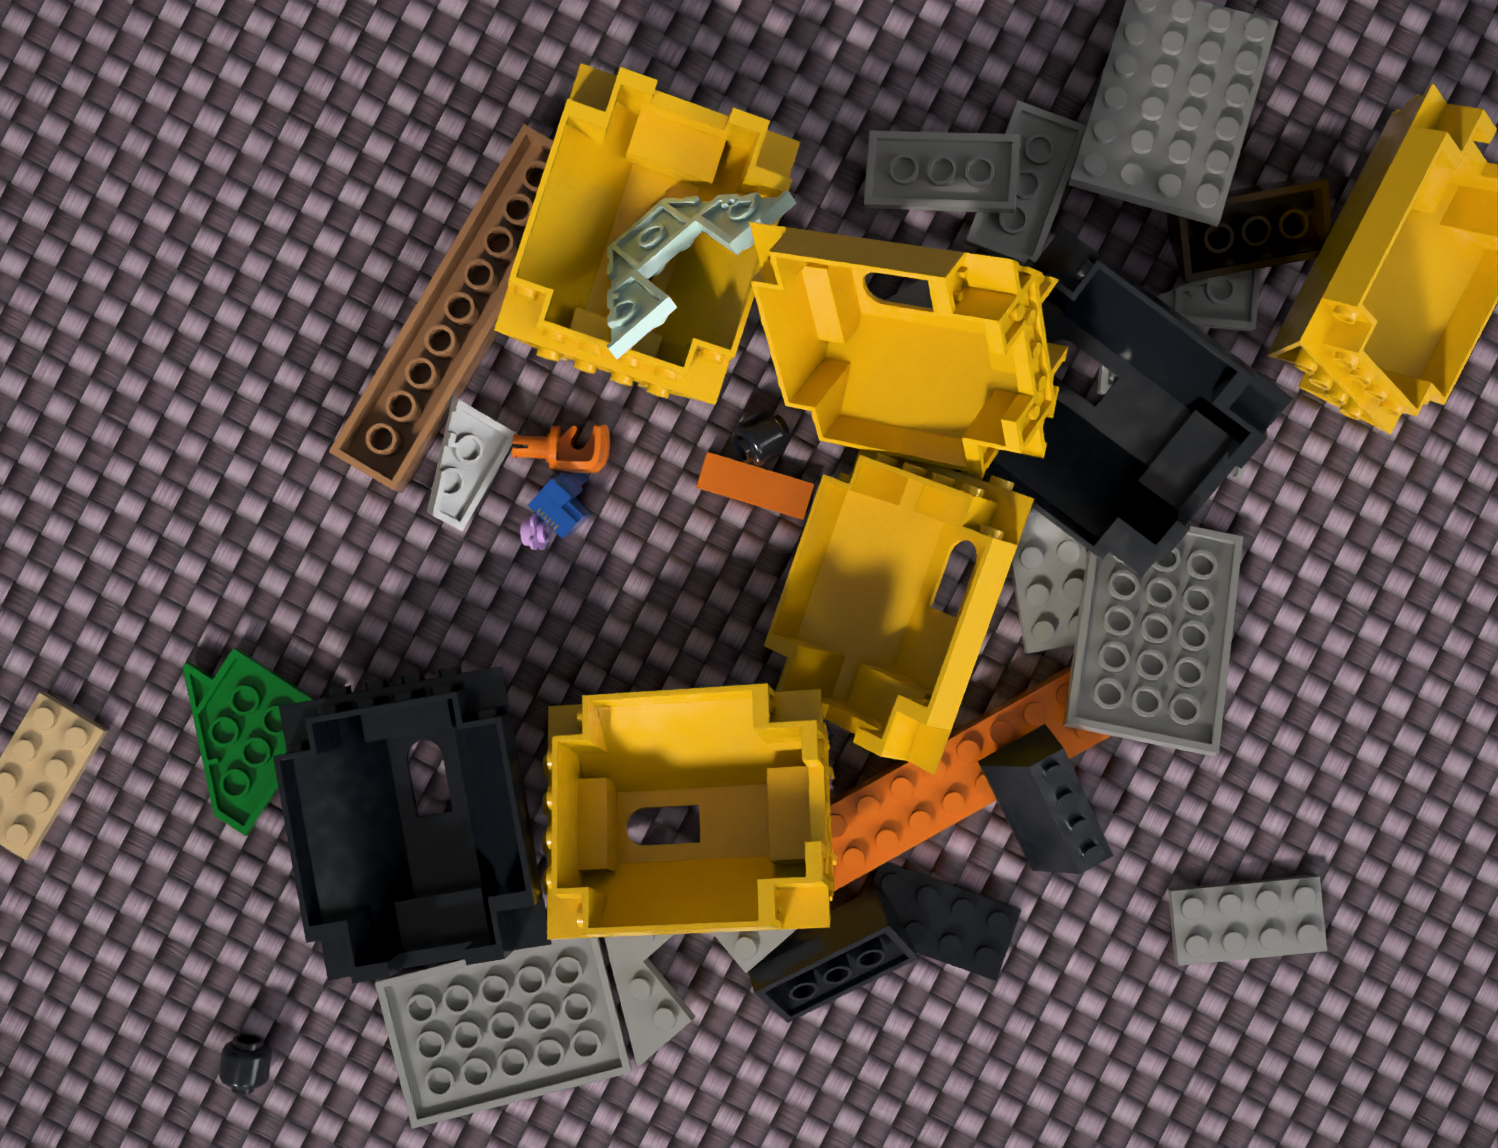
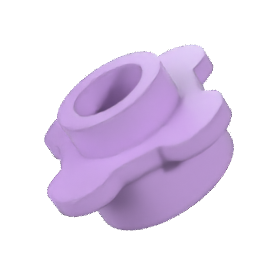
(535, 532)

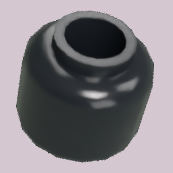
(760, 437)
(245, 1063)

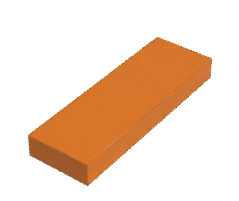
(755, 485)

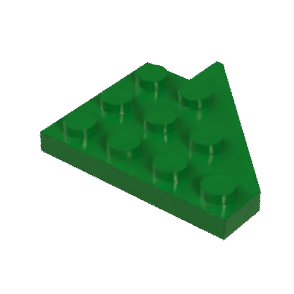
(240, 734)

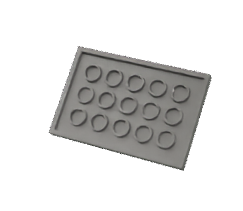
(1174, 106)
(1157, 645)
(502, 1029)

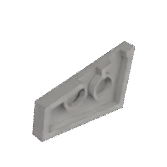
(467, 463)

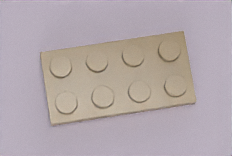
(42, 770)

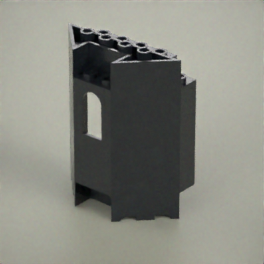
(1162, 435)
(374, 874)

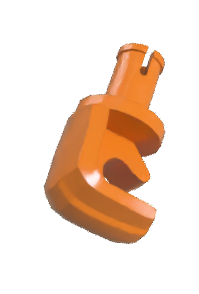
(560, 450)

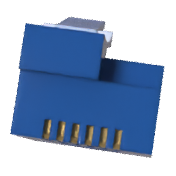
(559, 506)

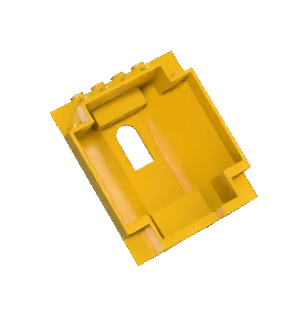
(608, 166)
(1402, 270)
(906, 377)
(864, 592)
(763, 799)

